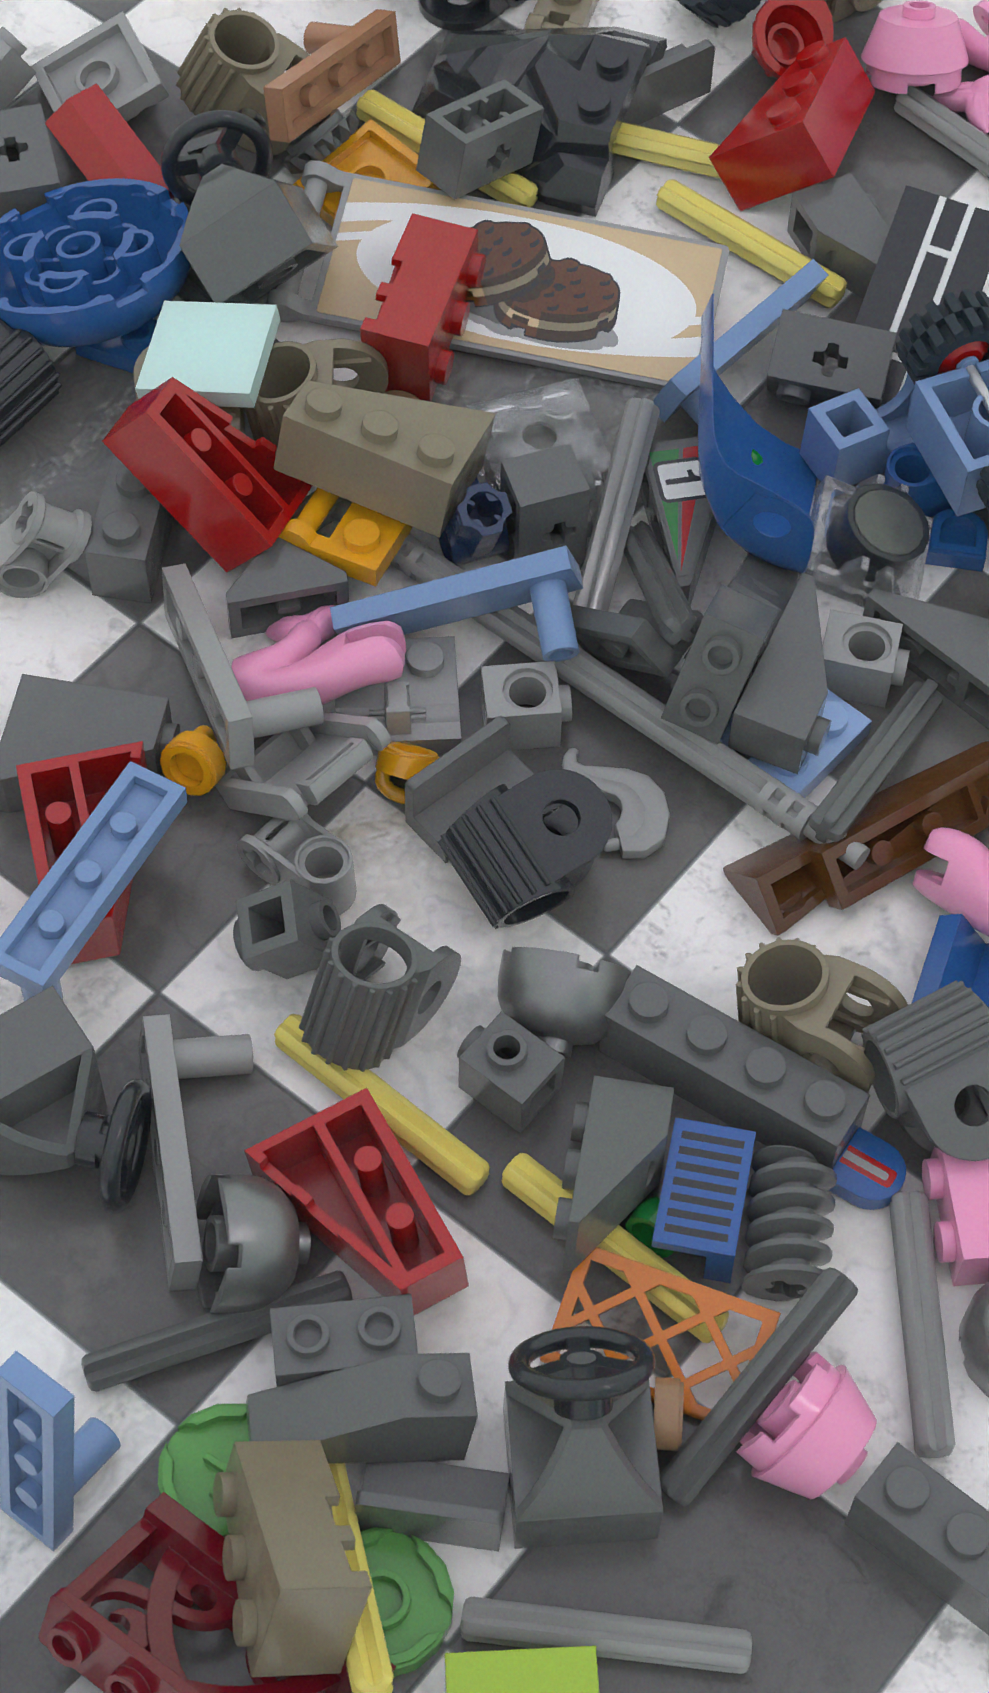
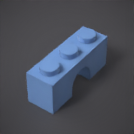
(852, 438)

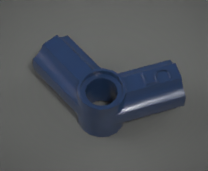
(477, 525)

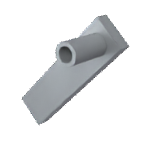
(231, 716)
(161, 1065)

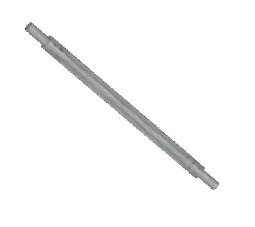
(634, 707)

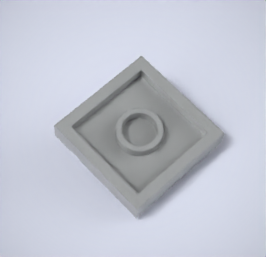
(108, 57)
(421, 703)

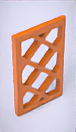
(643, 1279)

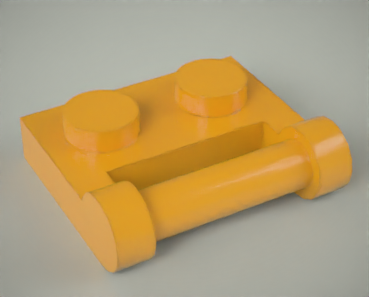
(359, 545)

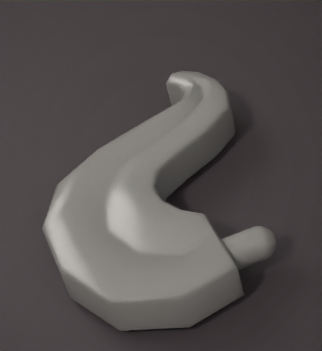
(641, 804)

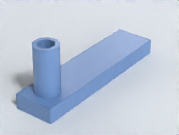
(684, 387)
(535, 578)
(88, 879)
(40, 1453)

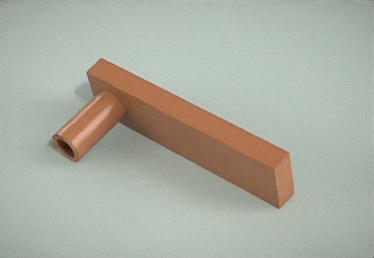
(339, 67)

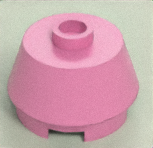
(915, 48)
(811, 1431)

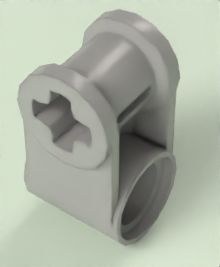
(39, 545)
(301, 853)

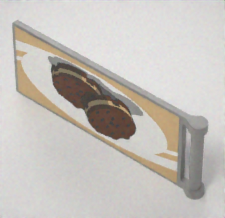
(552, 284)

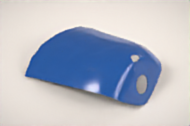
(755, 505)

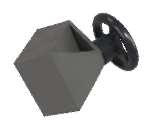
(241, 226)
(57, 1103)
(581, 1440)

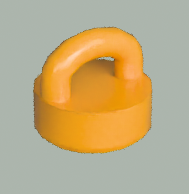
(194, 760)
(401, 761)

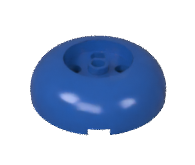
(91, 261)

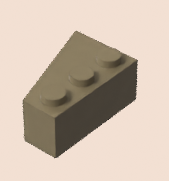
(384, 451)
(288, 1558)

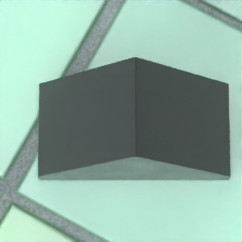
(280, 585)

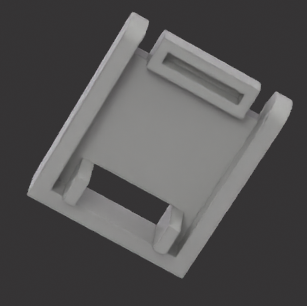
(303, 766)

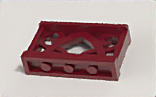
(187, 1569)

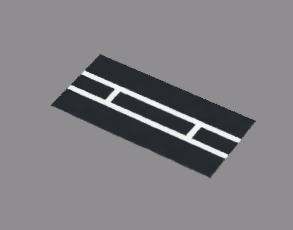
(929, 252)

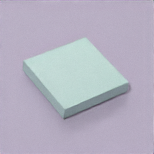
(211, 349)

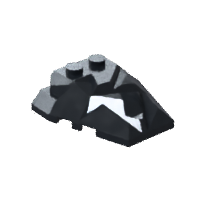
(574, 73)

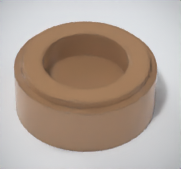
(668, 1413)

